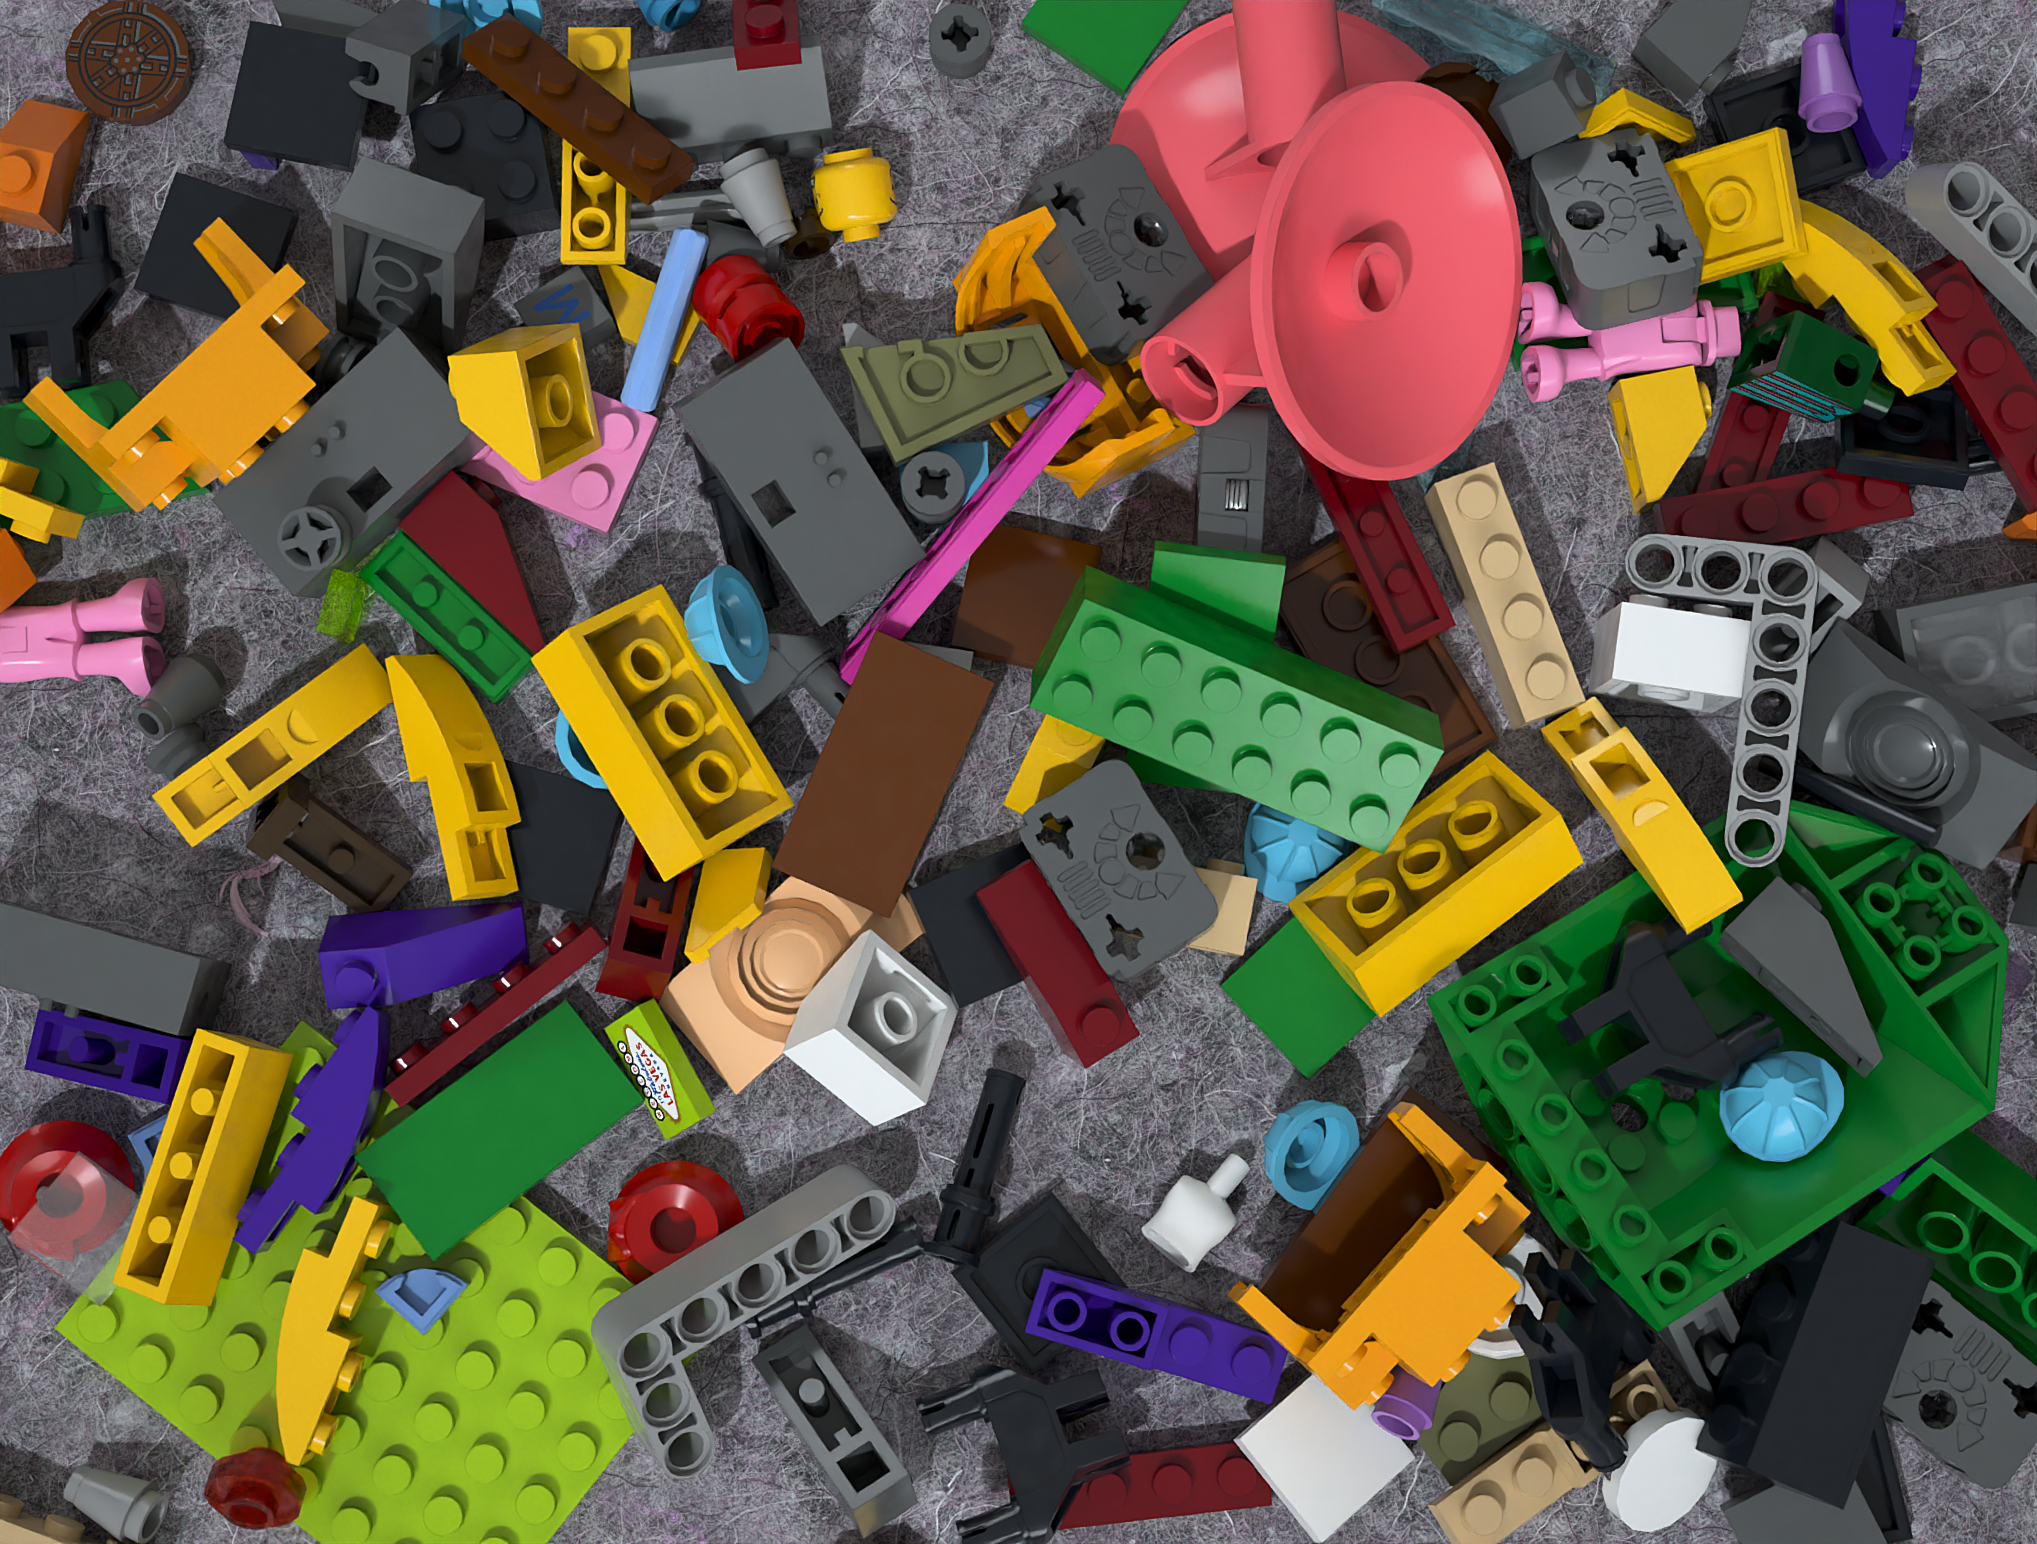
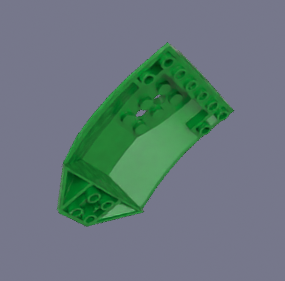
(1678, 1203)

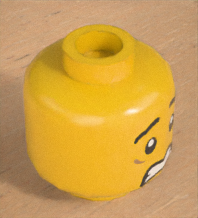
(854, 193)

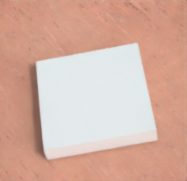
(1322, 1455)

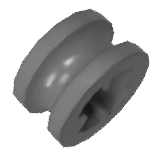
(338, 359)

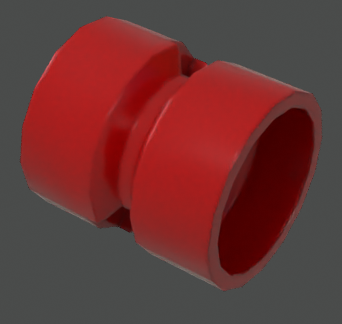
(745, 306)

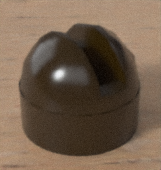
(811, 236)

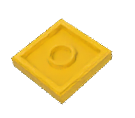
(1741, 203)

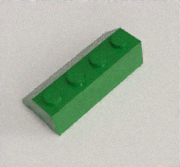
(1979, 1225)

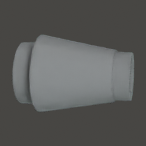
(759, 196)
(118, 1503)

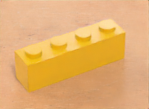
(202, 1169)

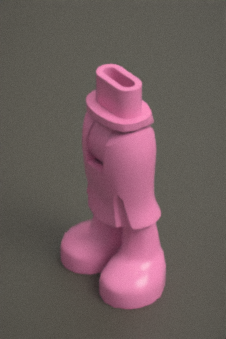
(1634, 348)
(59, 638)

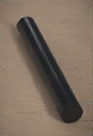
(1857, 802)

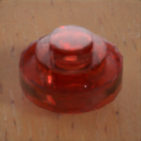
(255, 1489)

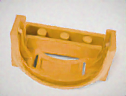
(1127, 424)

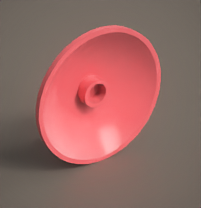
(1232, 99)
(1369, 291)

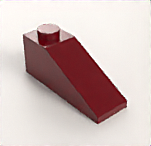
(476, 548)
(643, 930)
(1056, 965)

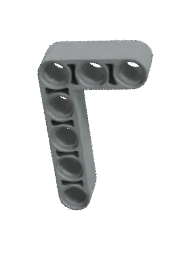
(1962, 224)
(1761, 674)
(718, 1288)

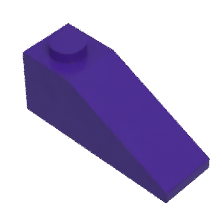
(417, 951)
(108, 1055)

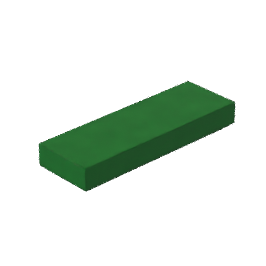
(448, 617)

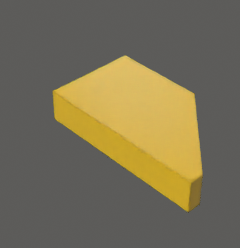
(1631, 110)
(630, 301)
(727, 897)

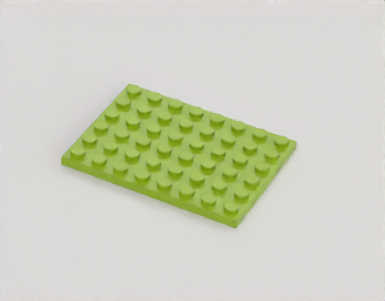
(448, 1433)

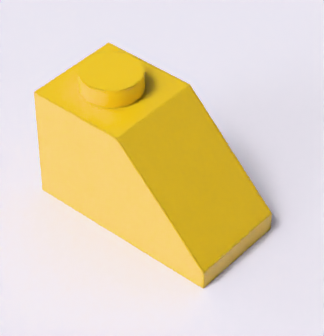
(1657, 427)
(1054, 761)

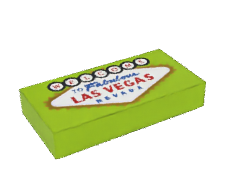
(660, 1069)

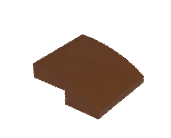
(1017, 593)

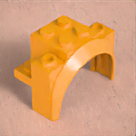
(217, 400)
(1426, 1293)

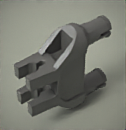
(791, 664)

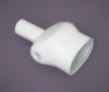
(1196, 1215)

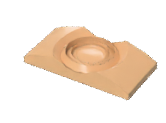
(750, 988)

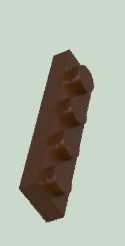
(578, 108)

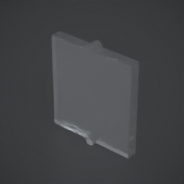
(80, 1227)

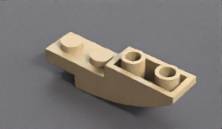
(1539, 1467)

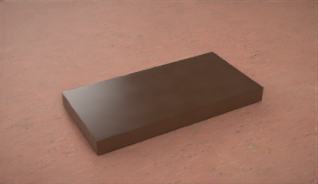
(1337, 627)
(882, 774)
(1362, 1218)

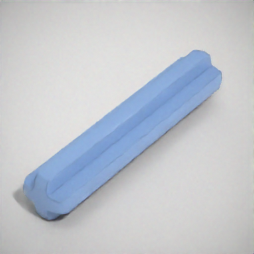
(664, 319)

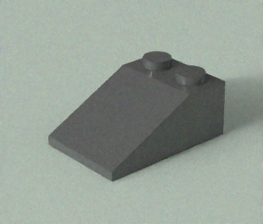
(405, 255)

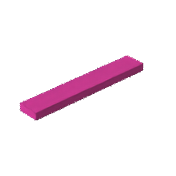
(978, 516)

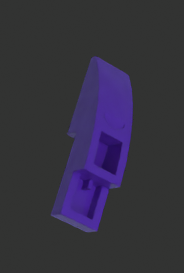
(1884, 76)
(340, 1110)
(1156, 1334)

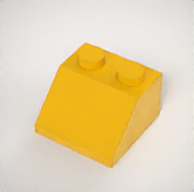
(528, 397)

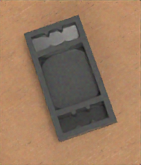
(1913, 746)

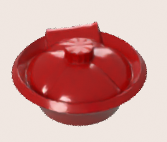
(41, 1155)
(668, 1215)

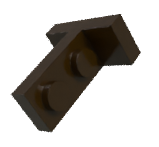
(325, 847)

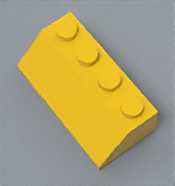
(661, 731)
(1441, 887)

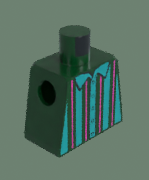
(1810, 370)

